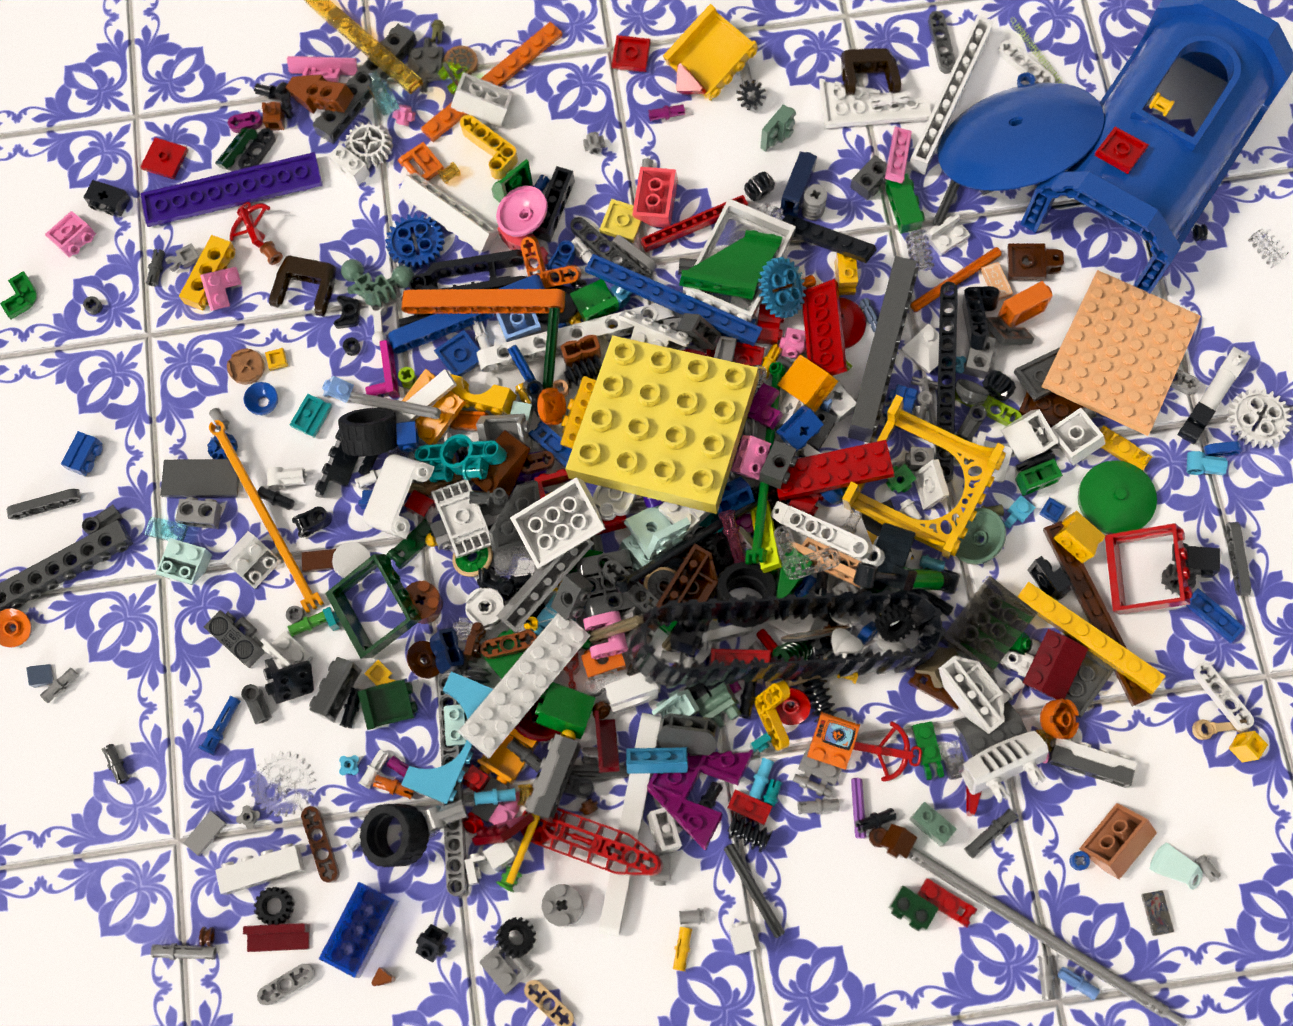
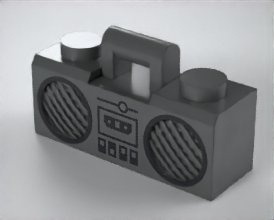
(228, 634)

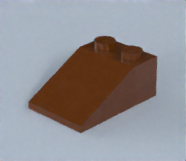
(506, 473)

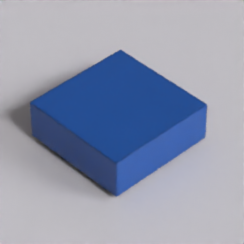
(1052, 510)

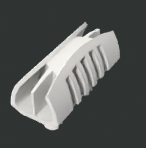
(1005, 761)

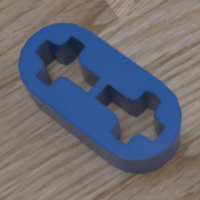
(1223, 449)
(867, 632)

